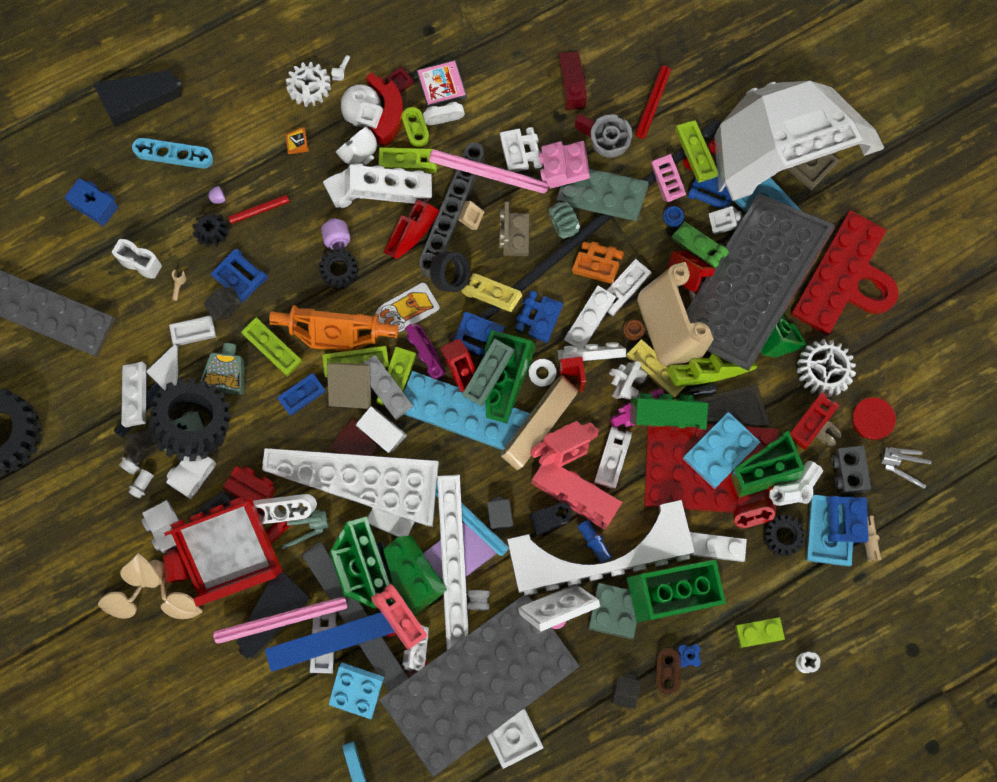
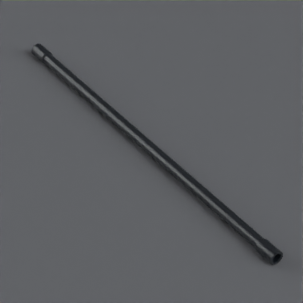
(707, 132)

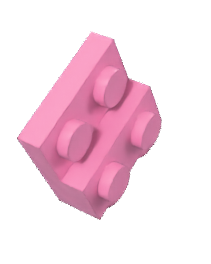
(564, 163)

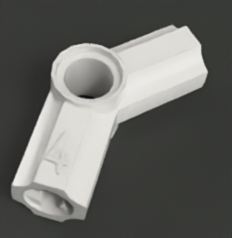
(798, 490)

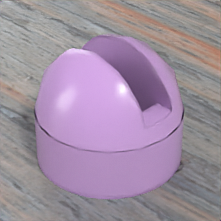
(216, 195)

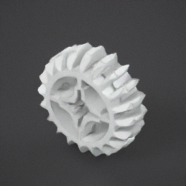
(831, 352)

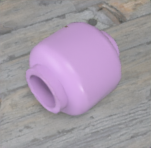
(335, 234)

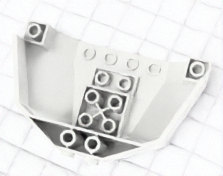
(783, 129)

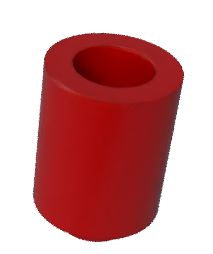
(174, 567)

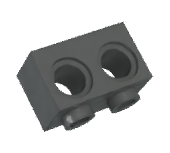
(857, 470)

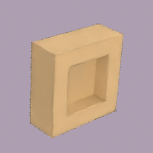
(471, 215)

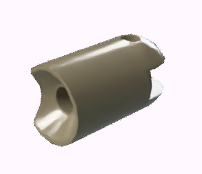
(826, 431)

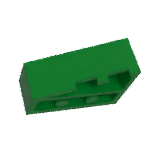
(668, 411)
(770, 467)
(412, 574)

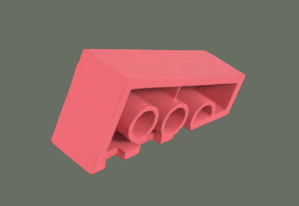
(579, 494)

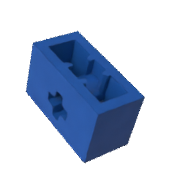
(99, 210)

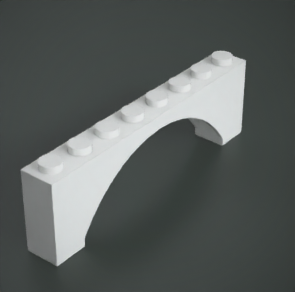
(540, 570)

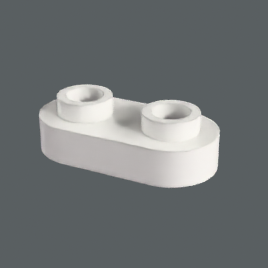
(437, 115)

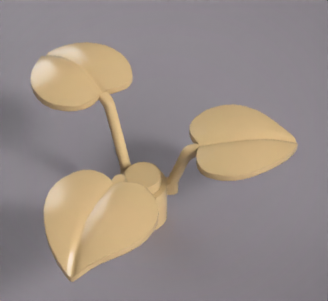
(147, 574)

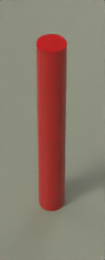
(258, 209)

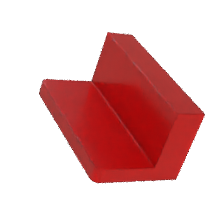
(696, 267)
(573, 367)

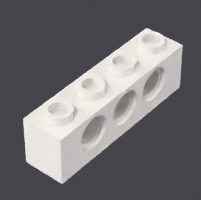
(357, 187)

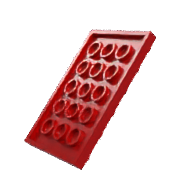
(672, 479)

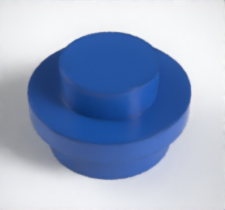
(673, 216)

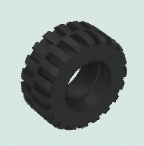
(24, 432)

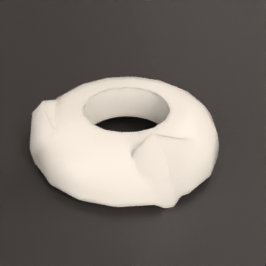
(551, 372)

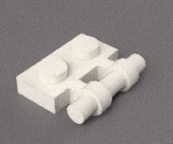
(514, 149)

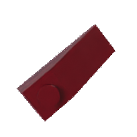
(572, 81)

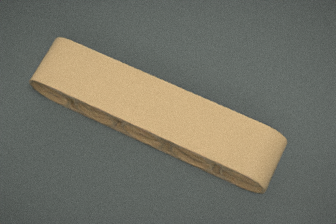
(539, 422)

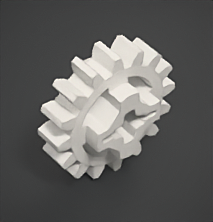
(311, 86)

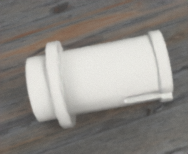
(140, 484)

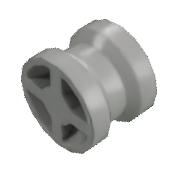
(478, 600)

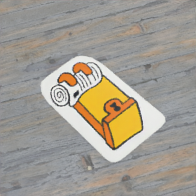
(408, 307)

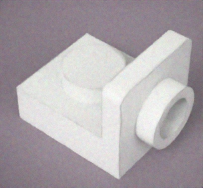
(725, 220)

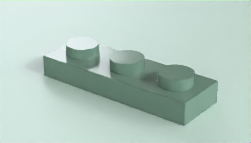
(488, 372)

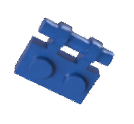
(545, 319)

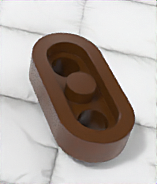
(667, 671)

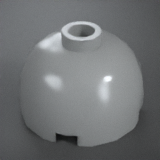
(611, 136)

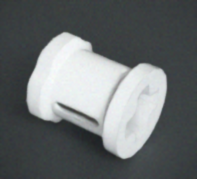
(801, 660)

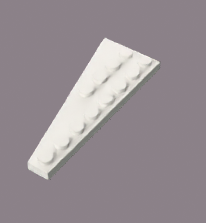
(383, 483)

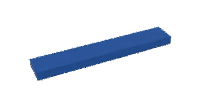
(328, 641)

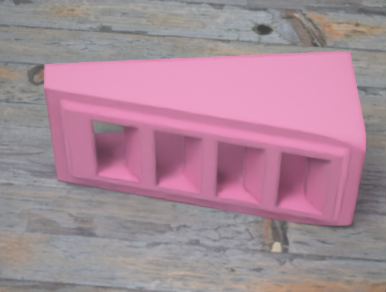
(680, 191)

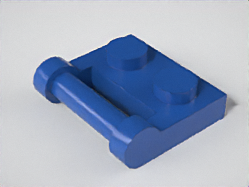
(711, 186)
(229, 276)
(476, 328)
(854, 519)

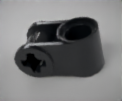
(546, 519)

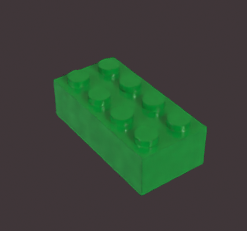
(676, 590)

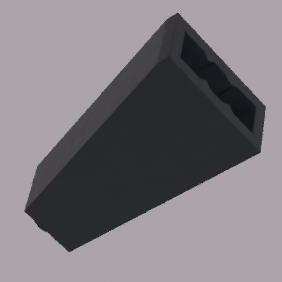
(137, 95)
(278, 597)

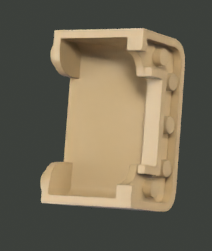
(667, 321)

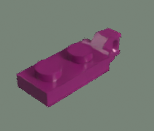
(426, 350)

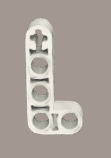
(273, 514)

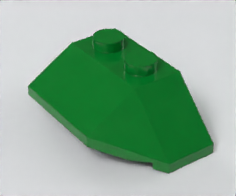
(359, 562)

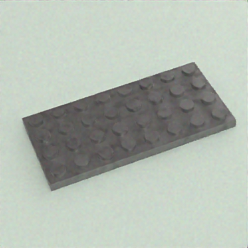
(757, 278)
(477, 686)

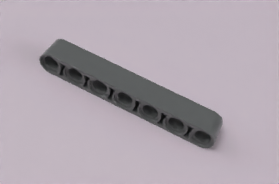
(447, 218)

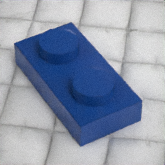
(301, 394)

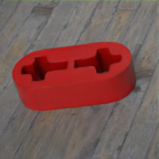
(754, 514)

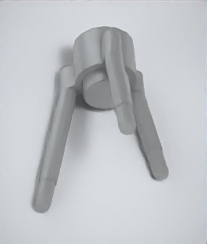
(894, 456)

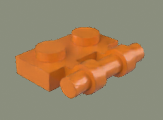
(596, 267)

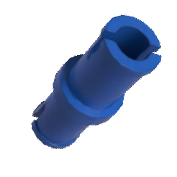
(594, 541)

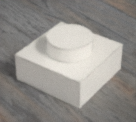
(369, 114)

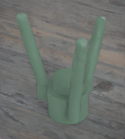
(315, 519)

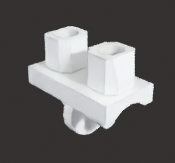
(624, 378)

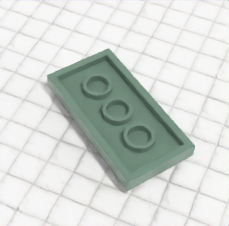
(606, 194)

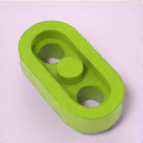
(415, 128)

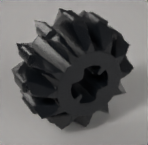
(214, 235)

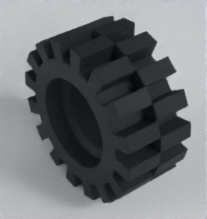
(338, 256)
(797, 535)

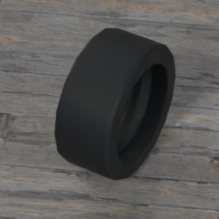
(462, 271)

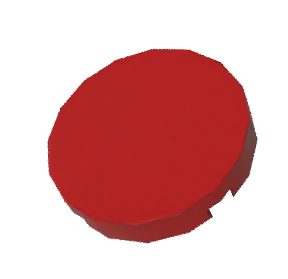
(873, 418)

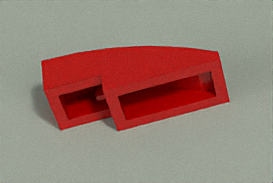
(411, 229)

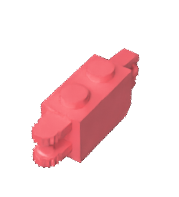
(565, 444)

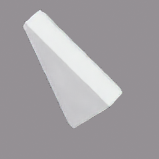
(166, 368)

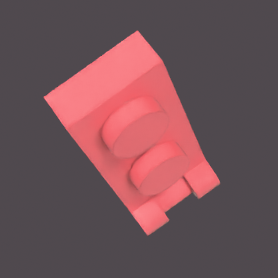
(399, 617)

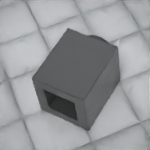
(499, 514)

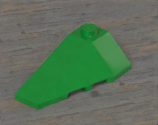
(783, 339)
(507, 388)

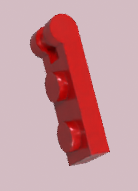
(813, 421)

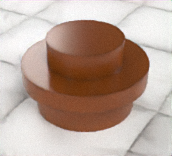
(633, 330)

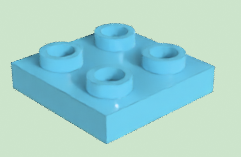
(356, 690)

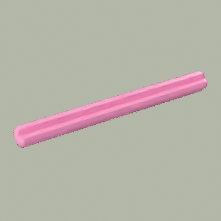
(488, 171)
(280, 620)

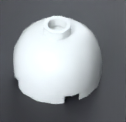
(352, 101)
(359, 148)

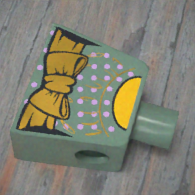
(225, 371)

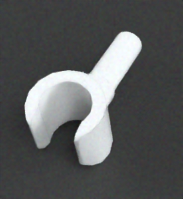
(338, 73)

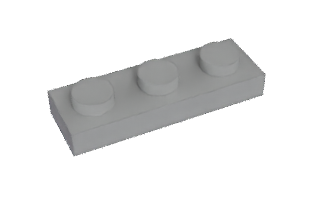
(387, 389)

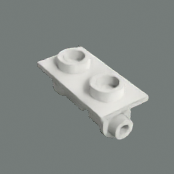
(416, 656)

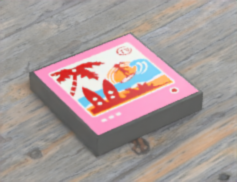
(441, 84)

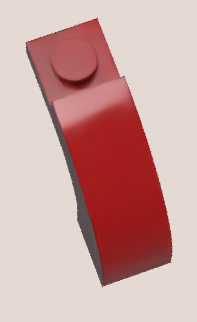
(391, 117)

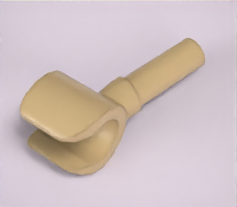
(178, 282)

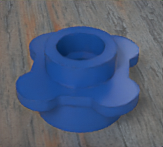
(694, 651)

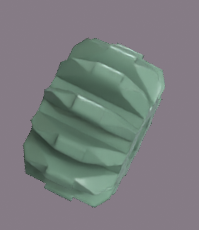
(564, 219)

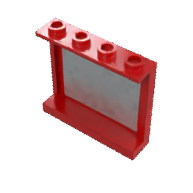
(225, 550)

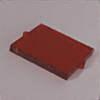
(354, 441)

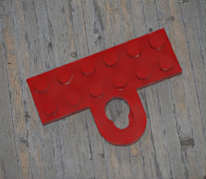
(839, 273)

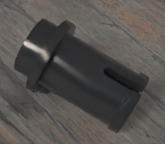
(702, 389)

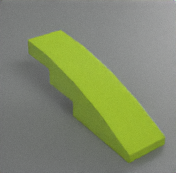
(704, 371)

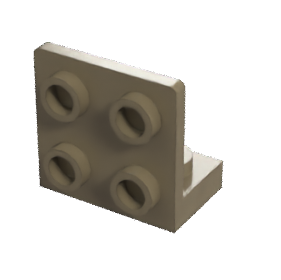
(514, 232)

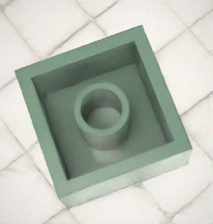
(615, 612)

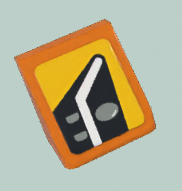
(297, 141)

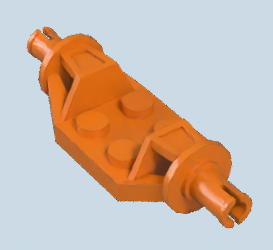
(333, 330)

